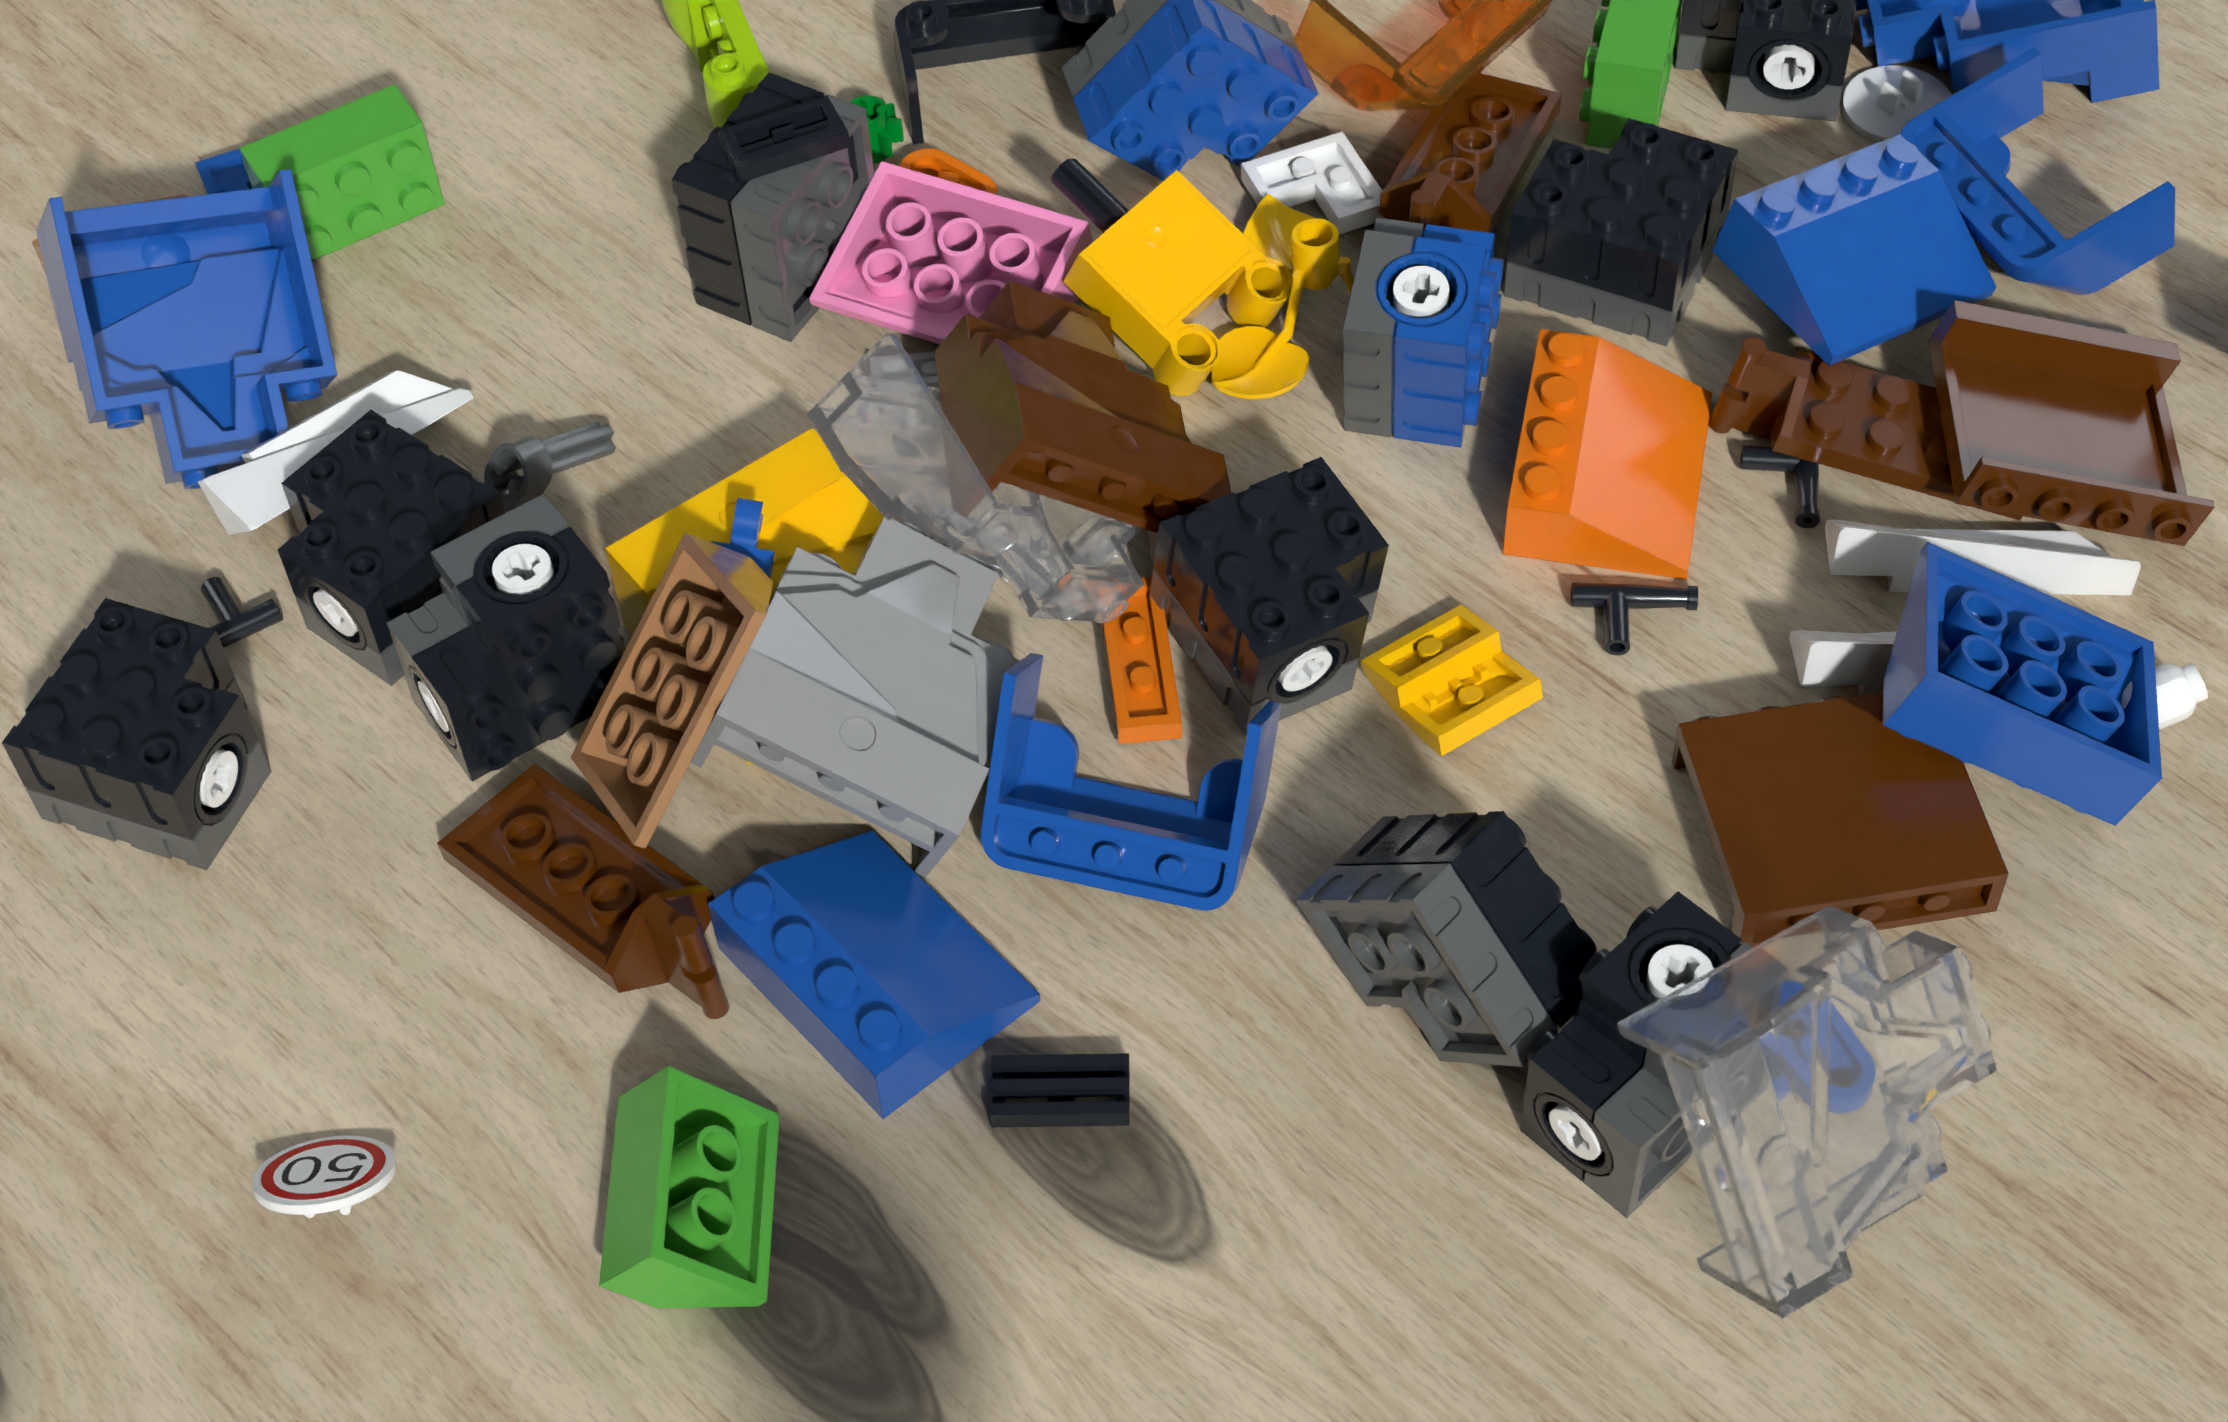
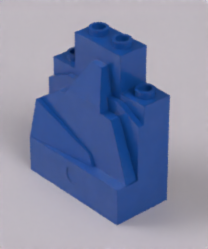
(2080, 41)
(190, 318)

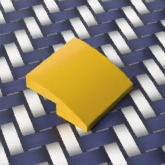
(1451, 679)

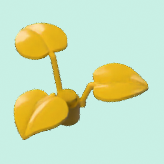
(1253, 358)

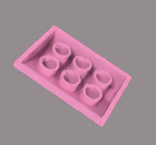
(940, 249)

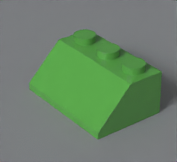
(690, 1196)

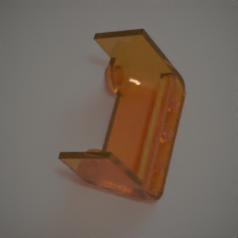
(1432, 74)

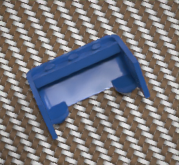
(1966, 147)
(1114, 835)

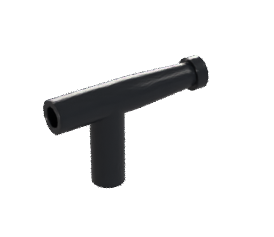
(1805, 476)
(1619, 598)
(234, 623)

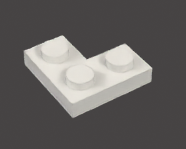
(1320, 171)

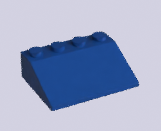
(1855, 249)
(2024, 687)
(869, 965)

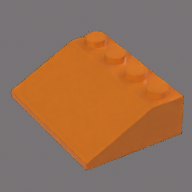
(1607, 460)

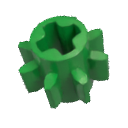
(882, 125)

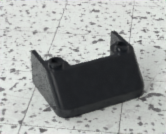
(978, 30)

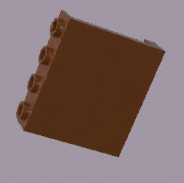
(2061, 423)
(1838, 814)

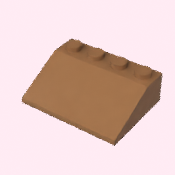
(671, 681)

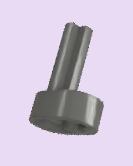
(543, 459)

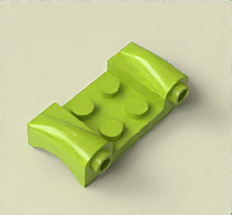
(722, 48)

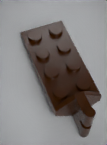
(1471, 155)
(1839, 417)
(590, 889)

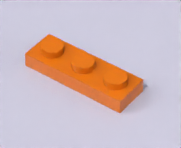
(1142, 672)

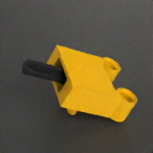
(1164, 268)

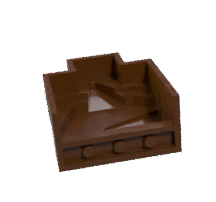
(1062, 416)

